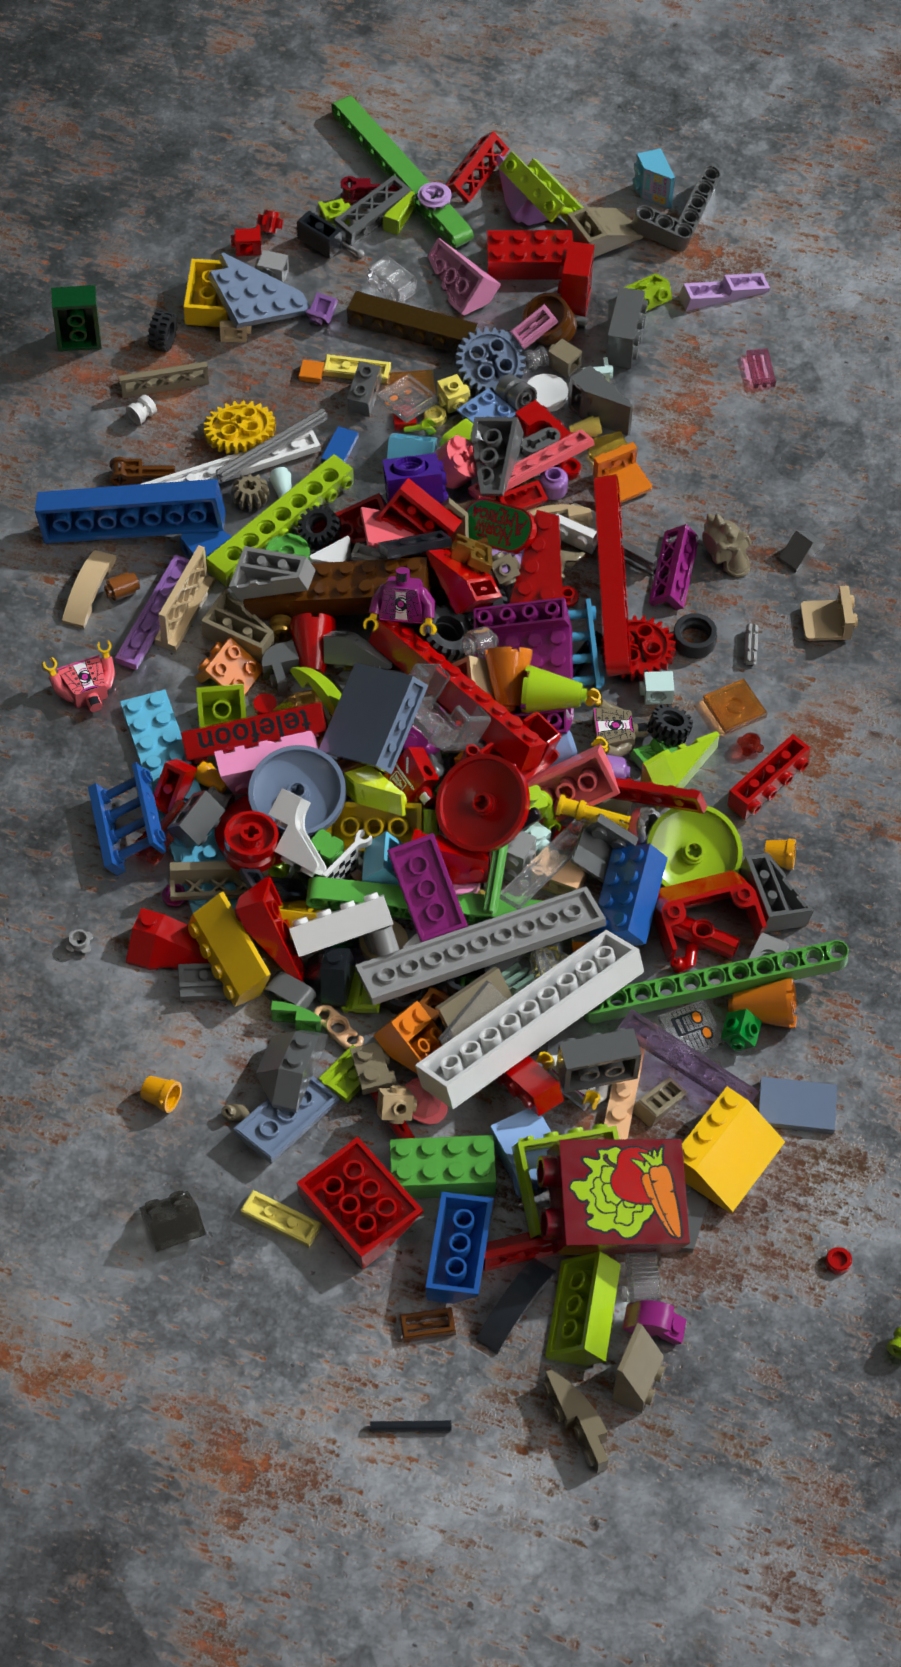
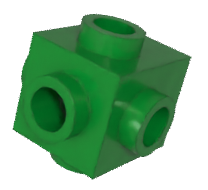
(741, 1029)

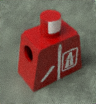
(415, 776)

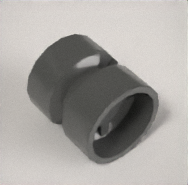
(515, 391)

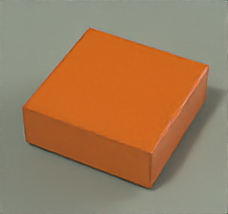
(311, 371)

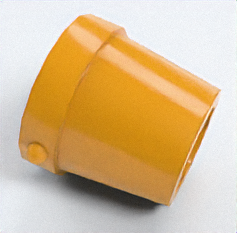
(782, 852)
(161, 1092)

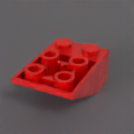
(462, 585)

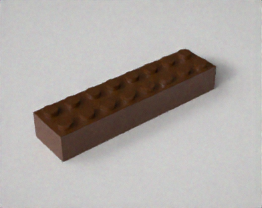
(340, 588)

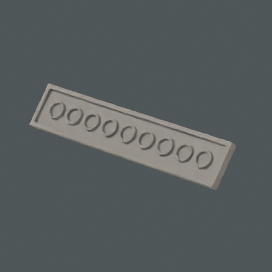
(480, 945)

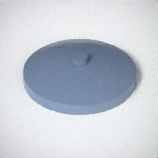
(305, 773)

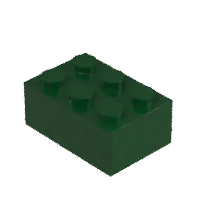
(76, 318)

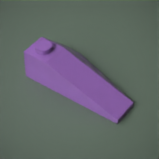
(519, 205)

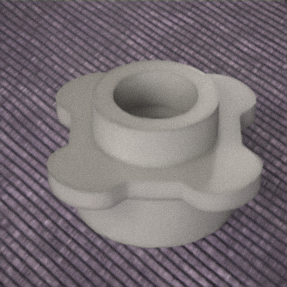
(79, 935)

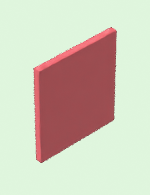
(380, 531)

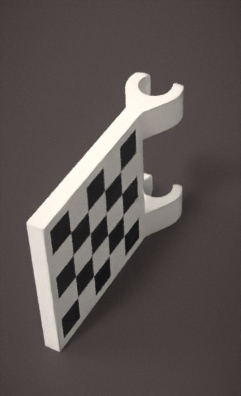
(350, 859)

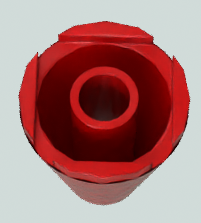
(309, 639)

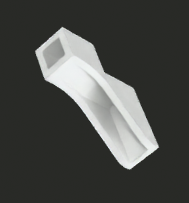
(295, 843)

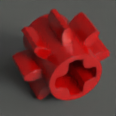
(269, 221)

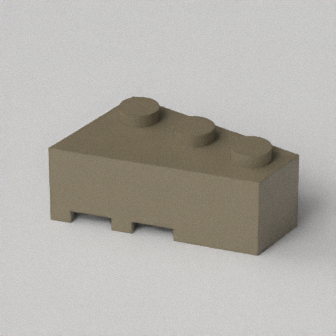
(230, 619)

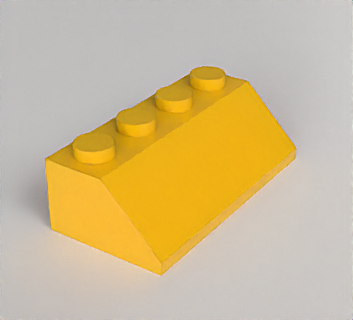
(375, 822)
(229, 950)

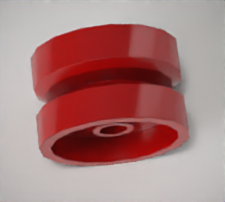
(250, 841)

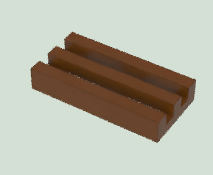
(427, 1334)

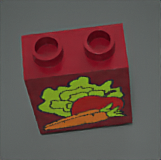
(614, 1196)

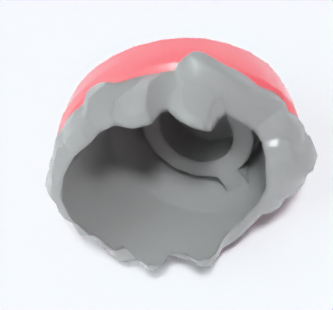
(641, 822)

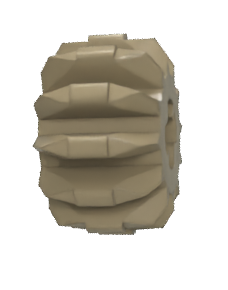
(250, 492)

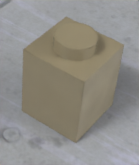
(564, 358)

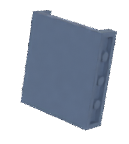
(373, 717)

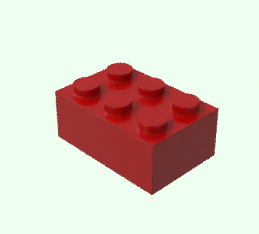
(576, 276)

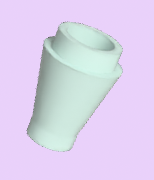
(281, 480)

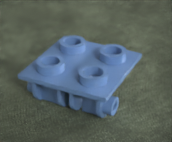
(486, 405)

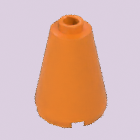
(507, 674)
(770, 1003)

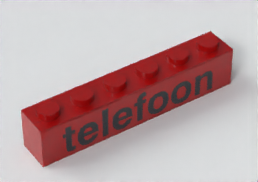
(250, 730)

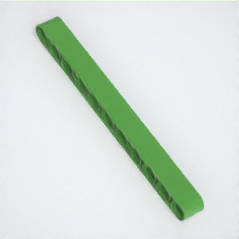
(395, 162)
(332, 892)
(724, 973)

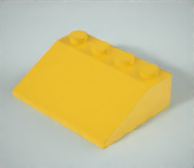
(729, 1150)

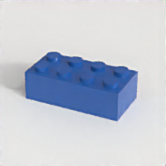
(631, 892)

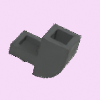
(277, 663)

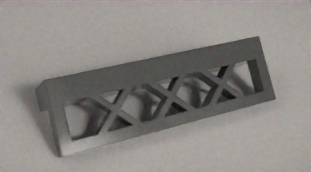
(369, 222)

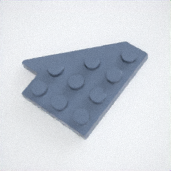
(253, 295)

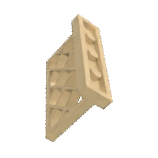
(184, 602)

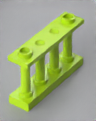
(540, 187)

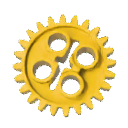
(239, 427)

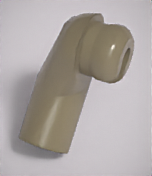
(235, 1112)

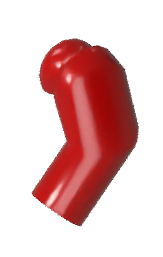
(685, 963)

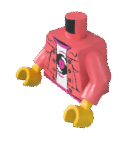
(84, 680)

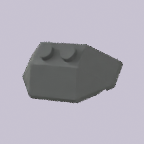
(290, 1066)

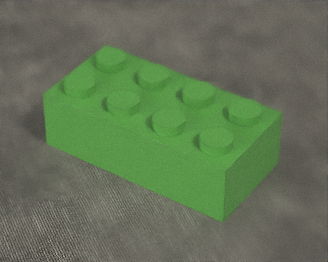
(444, 1165)

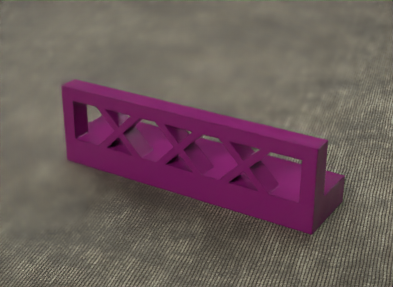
(679, 566)

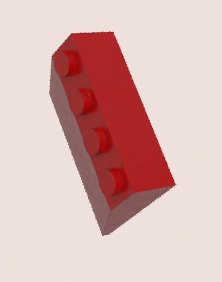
(359, 1201)

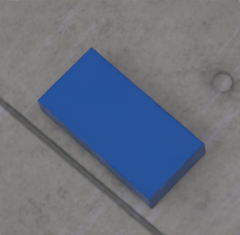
(341, 444)

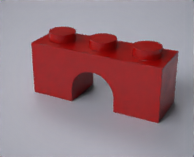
(536, 417)

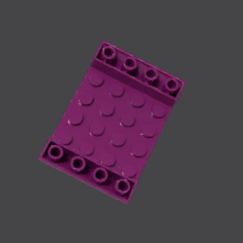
(545, 630)

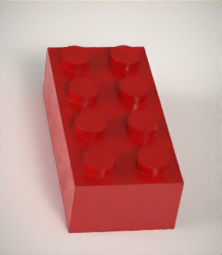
(526, 253)

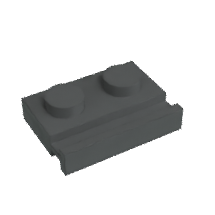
(199, 983)

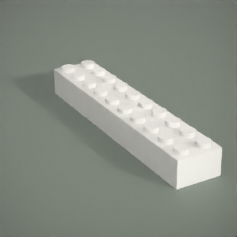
(529, 1019)

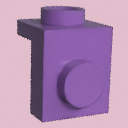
(322, 309)

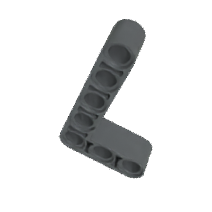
(675, 232)

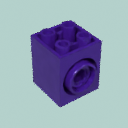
(421, 469)

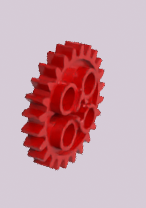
(653, 642)

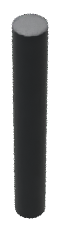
(410, 1426)

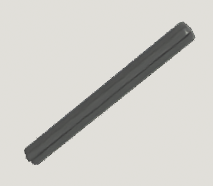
(271, 444)

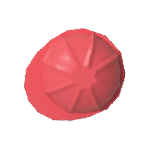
(429, 1108)

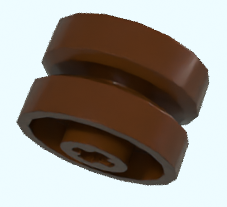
(559, 308)

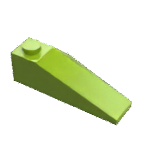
(681, 765)

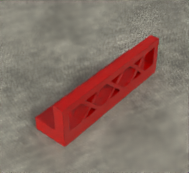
(470, 163)
(515, 1250)

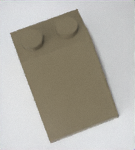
(638, 1371)

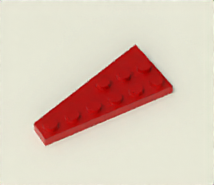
(541, 563)

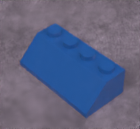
(458, 1248)

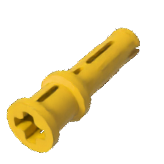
(581, 811)

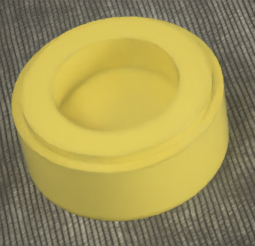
(437, 414)

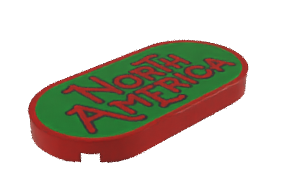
(503, 525)

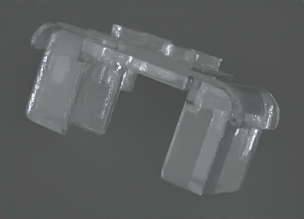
(438, 727)

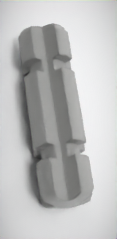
(751, 644)

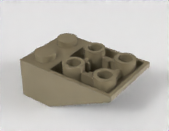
(602, 227)

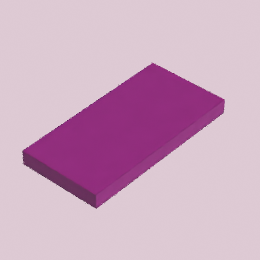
(427, 888)

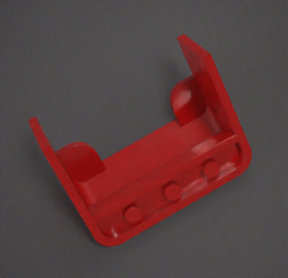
(676, 898)

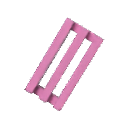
(536, 329)

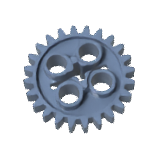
(472, 366)

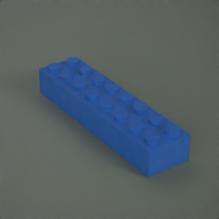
(130, 511)

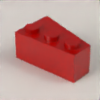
(417, 512)
(462, 865)

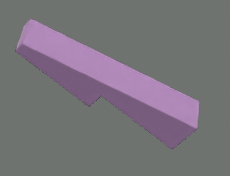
(730, 288)

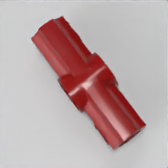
(715, 939)

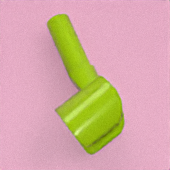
(425, 425)

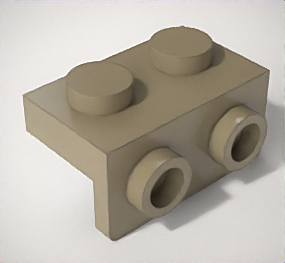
(372, 1067)

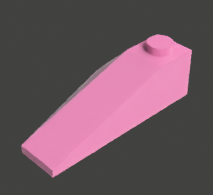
(462, 279)

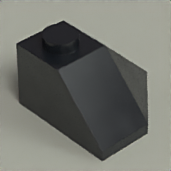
(331, 975)

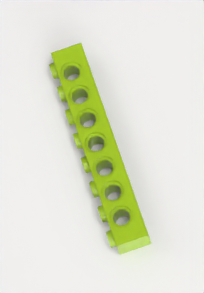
(282, 516)

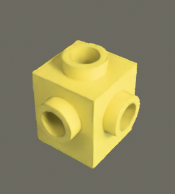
(452, 393)

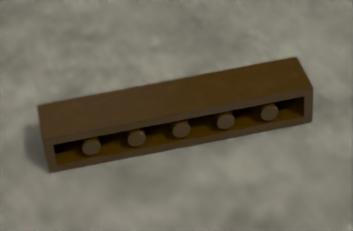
(408, 322)

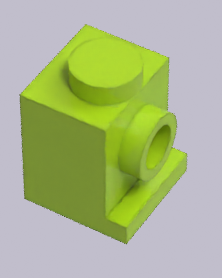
(332, 210)

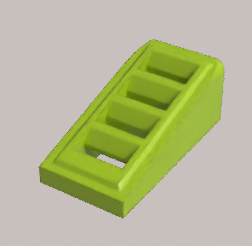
(399, 214)

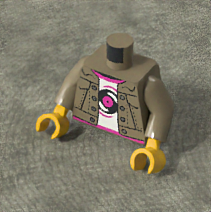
(613, 726)

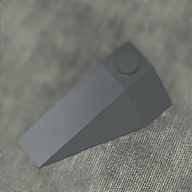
(496, 450)

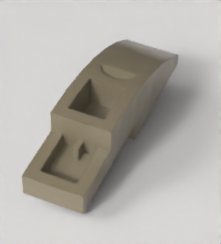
(576, 1411)

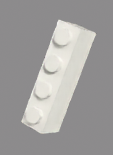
(340, 925)

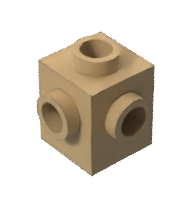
(396, 1104)

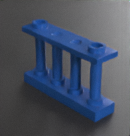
(105, 819)

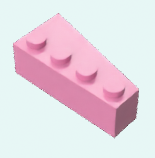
(238, 766)

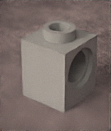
(273, 264)

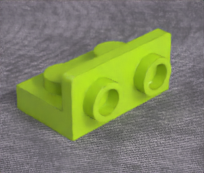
(656, 289)

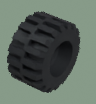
(450, 625)

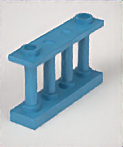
(589, 614)

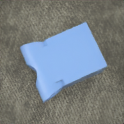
(506, 1135)

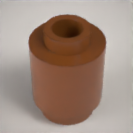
(121, 586)

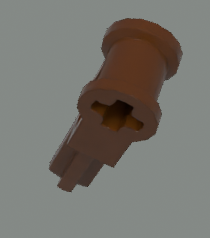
(133, 471)

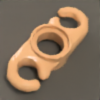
(335, 1017)

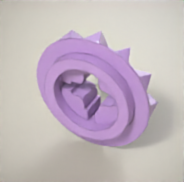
(430, 190)

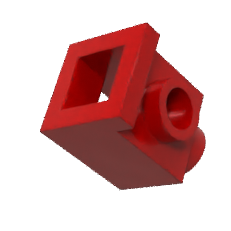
(247, 241)

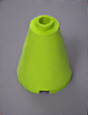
(550, 691)

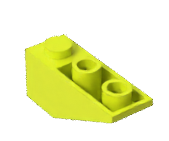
(373, 790)

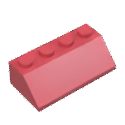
(579, 778)

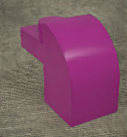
(656, 1318)

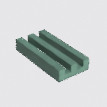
(513, 974)

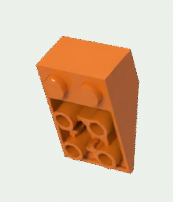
(410, 1036)

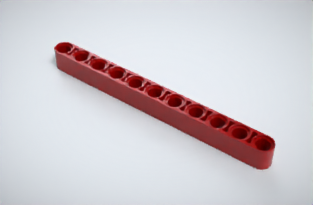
(612, 576)

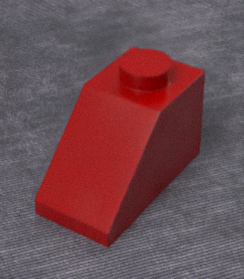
(173, 784)

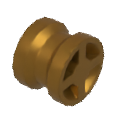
(281, 627)

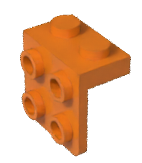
(623, 463)
(229, 665)

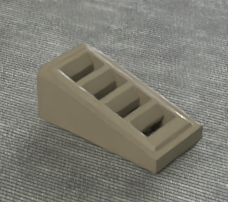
(649, 1112)

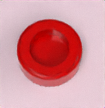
(571, 467)
(264, 703)
(838, 1261)

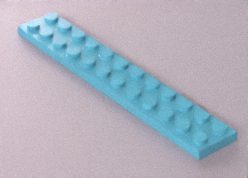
(159, 741)

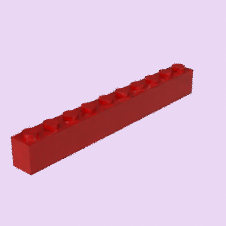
(506, 731)

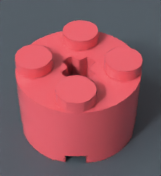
(457, 461)

